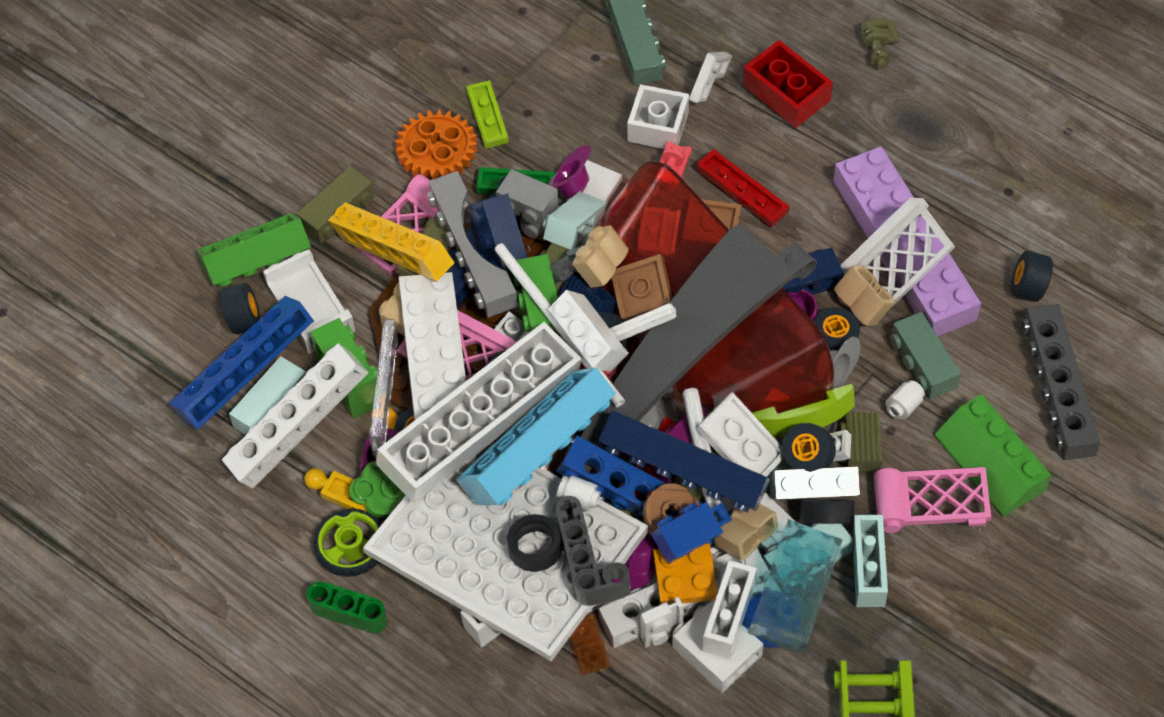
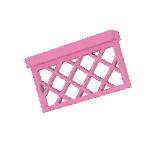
(476, 333)

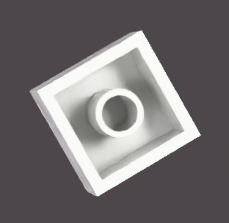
(657, 116)

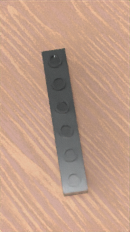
(1050, 322)

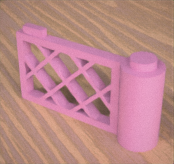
(416, 197)
(895, 506)

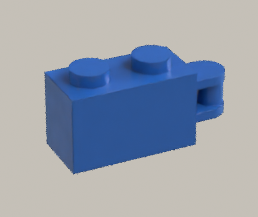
(690, 530)

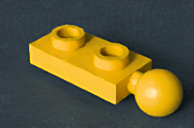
(333, 489)

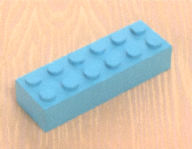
(536, 437)

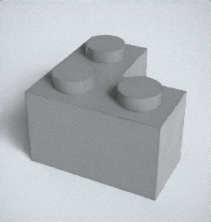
(530, 201)

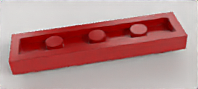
(742, 188)

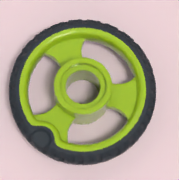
(347, 531)

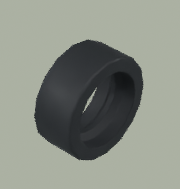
(827, 511)
(530, 524)

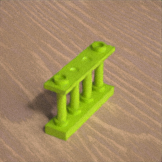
(898, 680)

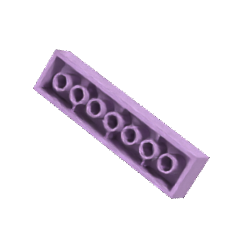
(873, 195)

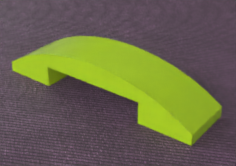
(822, 413)

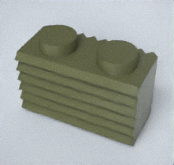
(865, 441)

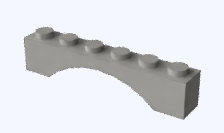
(491, 283)

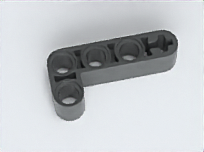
(581, 550)

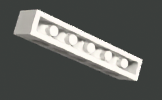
(291, 430)
(624, 629)

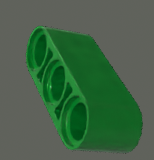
(337, 598)

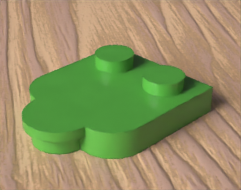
(375, 491)

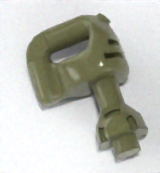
(875, 35)

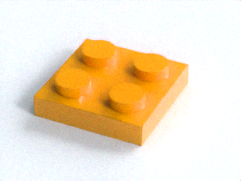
(687, 577)

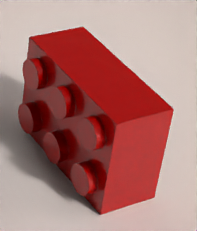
(787, 83)

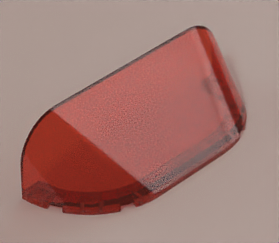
(769, 357)

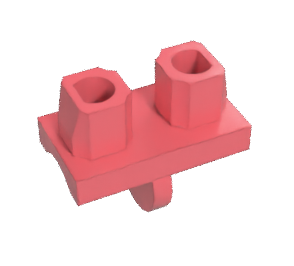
(676, 157)

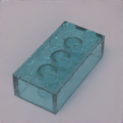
(795, 586)

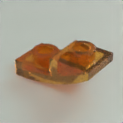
(589, 647)

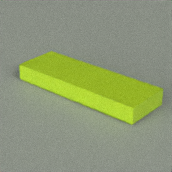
(487, 114)

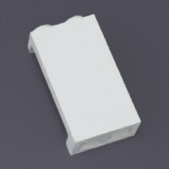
(304, 282)

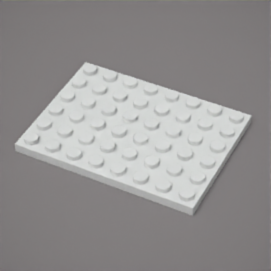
(465, 556)

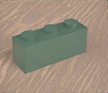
(925, 355)

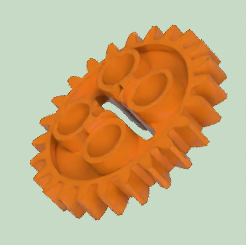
(436, 139)

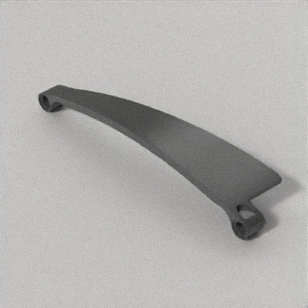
(710, 304)

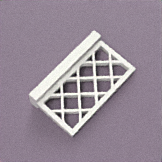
(888, 235)

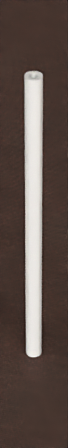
(544, 305)

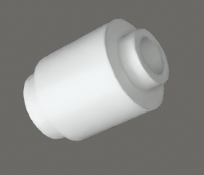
(905, 400)
(581, 489)

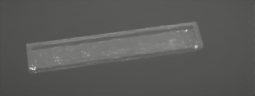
(383, 386)

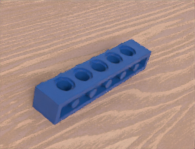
(241, 362)
(606, 466)

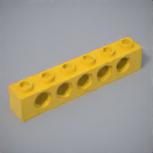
(391, 241)

